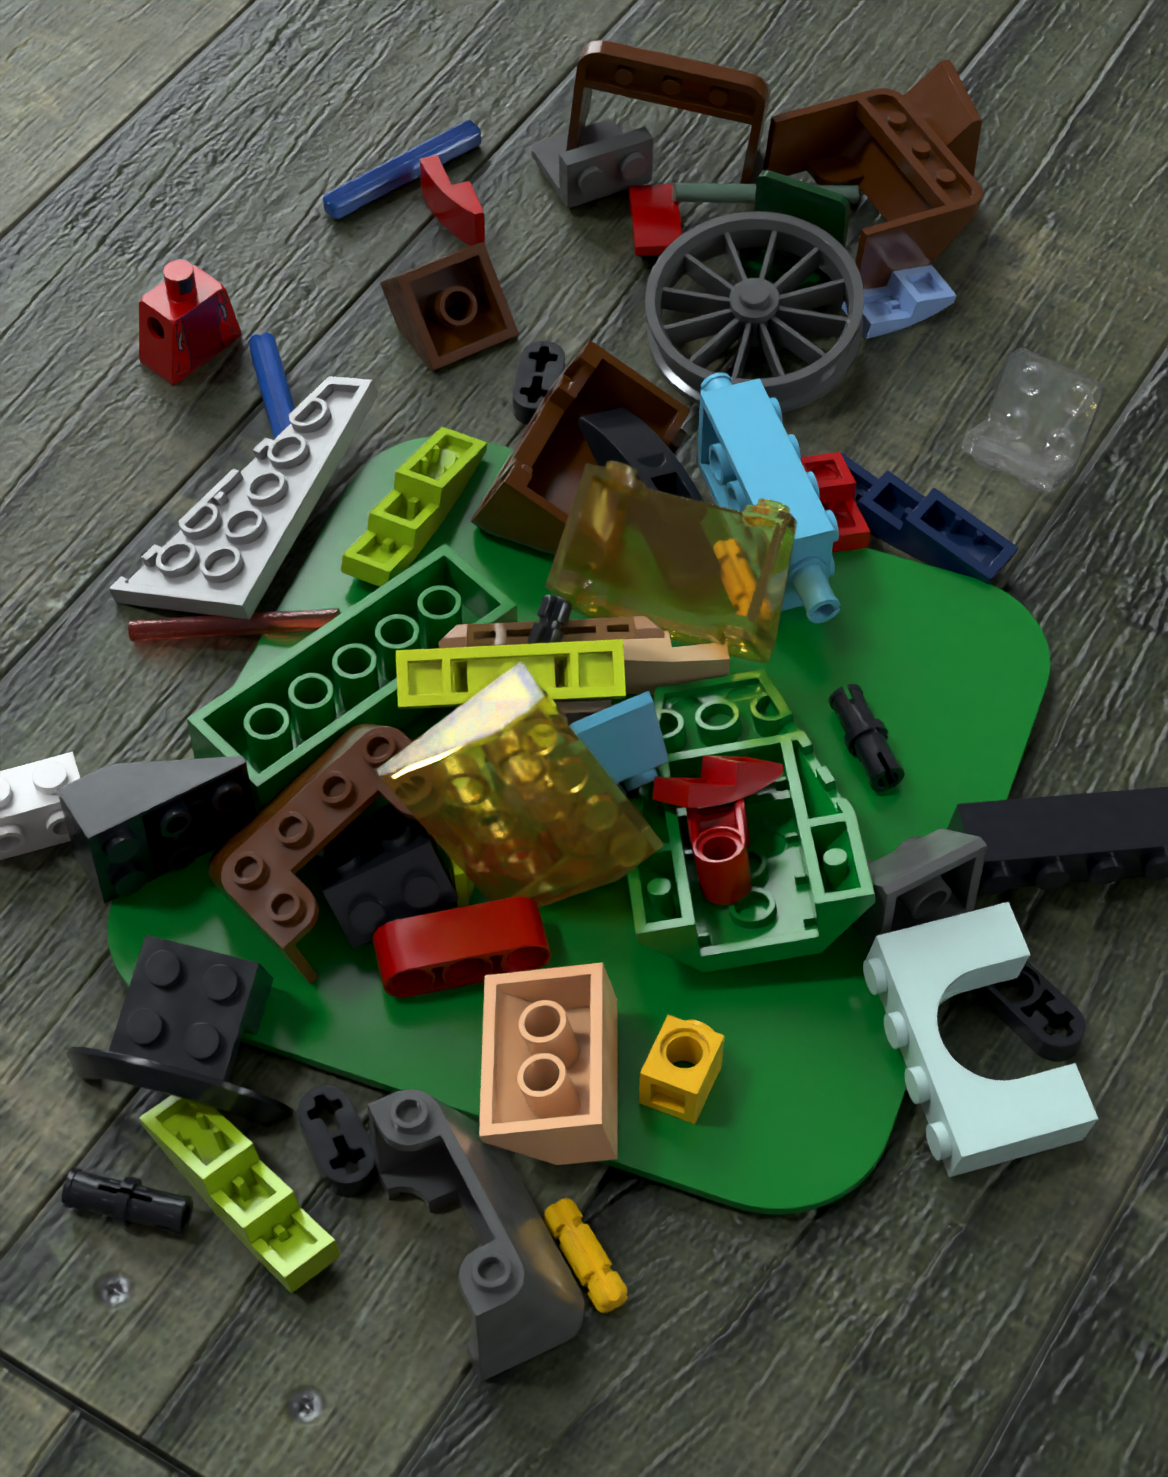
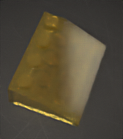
(520, 796)

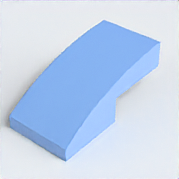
(906, 300)

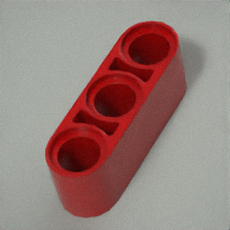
(460, 946)

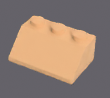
(551, 1064)

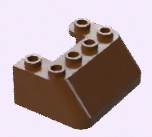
(260, 859)

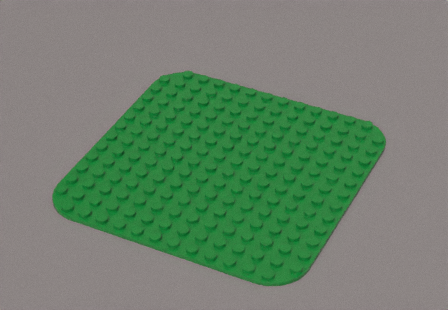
(805, 1050)

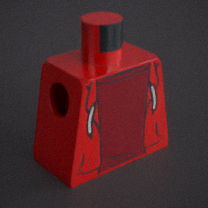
(184, 322)

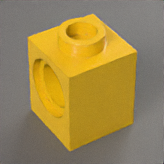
(676, 1089)

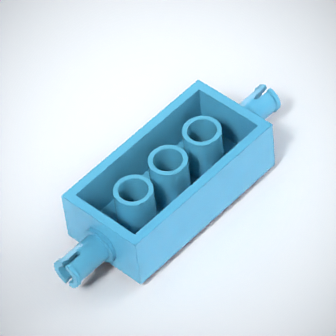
(750, 458)

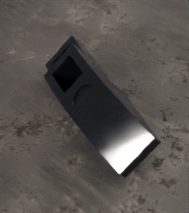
(626, 439)

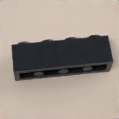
(1069, 838)

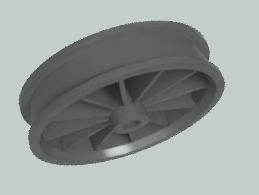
(755, 307)

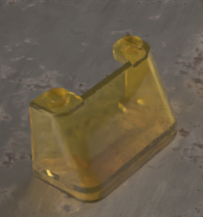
(675, 561)

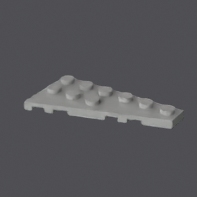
(253, 516)

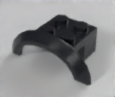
(186, 1029)

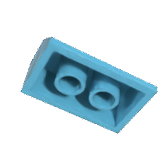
(627, 740)

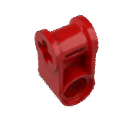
(721, 851)

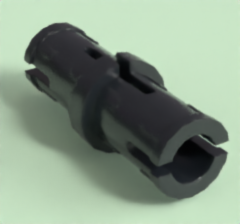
(866, 737)
(127, 1201)

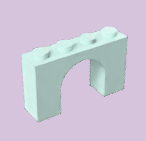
(969, 1116)

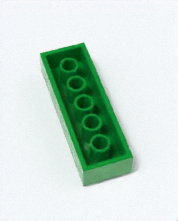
(343, 673)

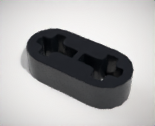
(530, 381)
(349, 1136)

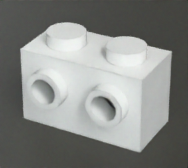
(31, 805)

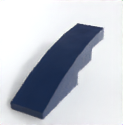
(929, 526)

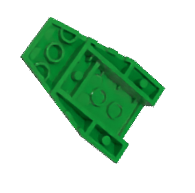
(802, 834)

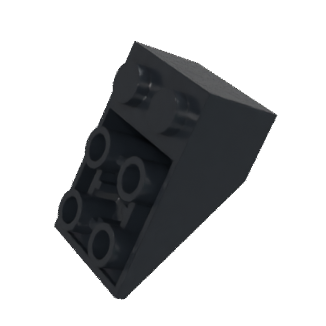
(153, 817)

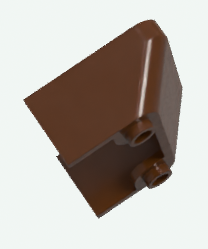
(671, 83)
(897, 163)

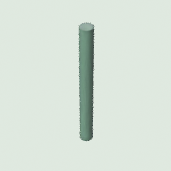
(740, 192)

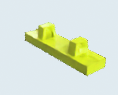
(441, 674)

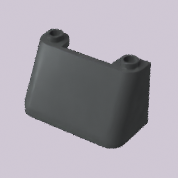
(517, 1278)

